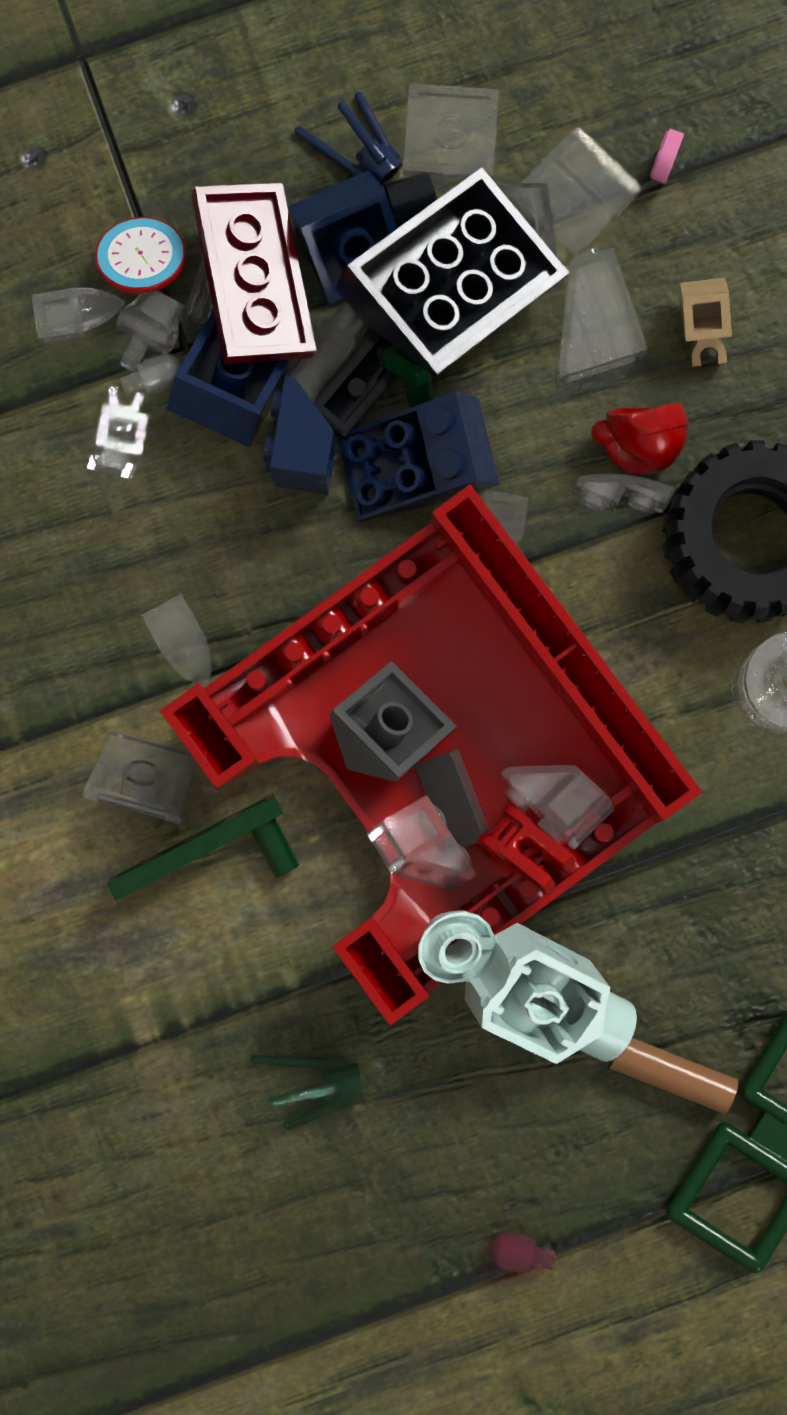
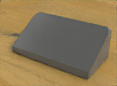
(451, 790)

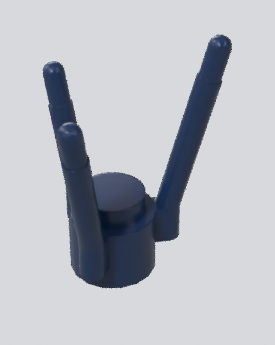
(376, 155)

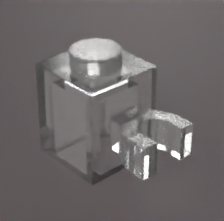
(118, 436)

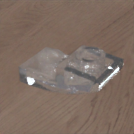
(605, 491)

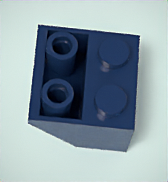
(304, 442)

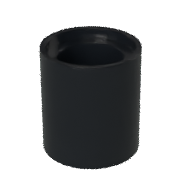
(410, 196)

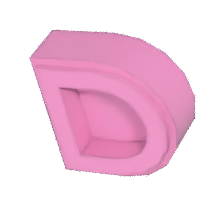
(666, 156)

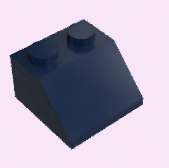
(341, 227)

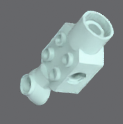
(528, 988)

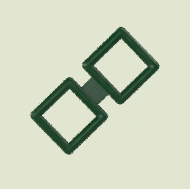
(763, 1144)

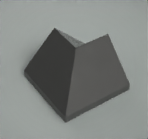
(388, 725)

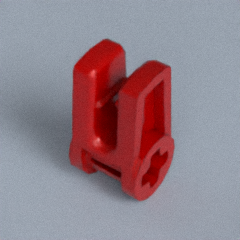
(515, 835)

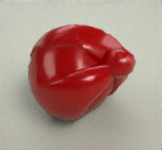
(643, 438)

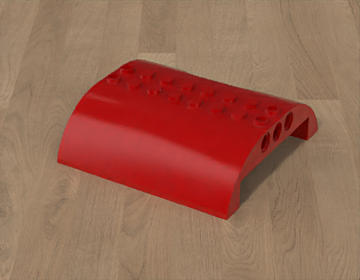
(501, 663)

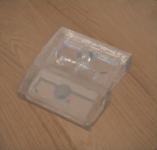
(584, 188)

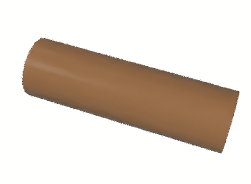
(676, 1075)

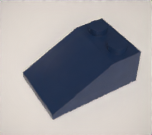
(221, 395)

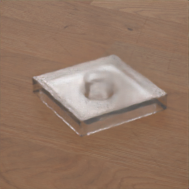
(450, 131)

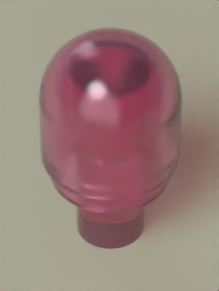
(518, 1253)

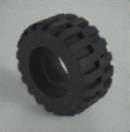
(691, 540)

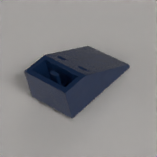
(418, 456)

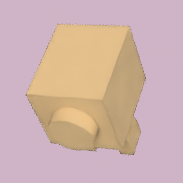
(706, 316)

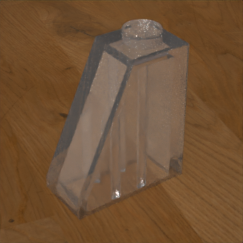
(596, 320)

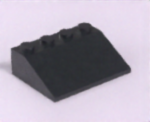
(451, 274)

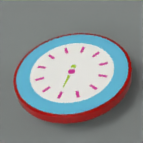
(140, 255)

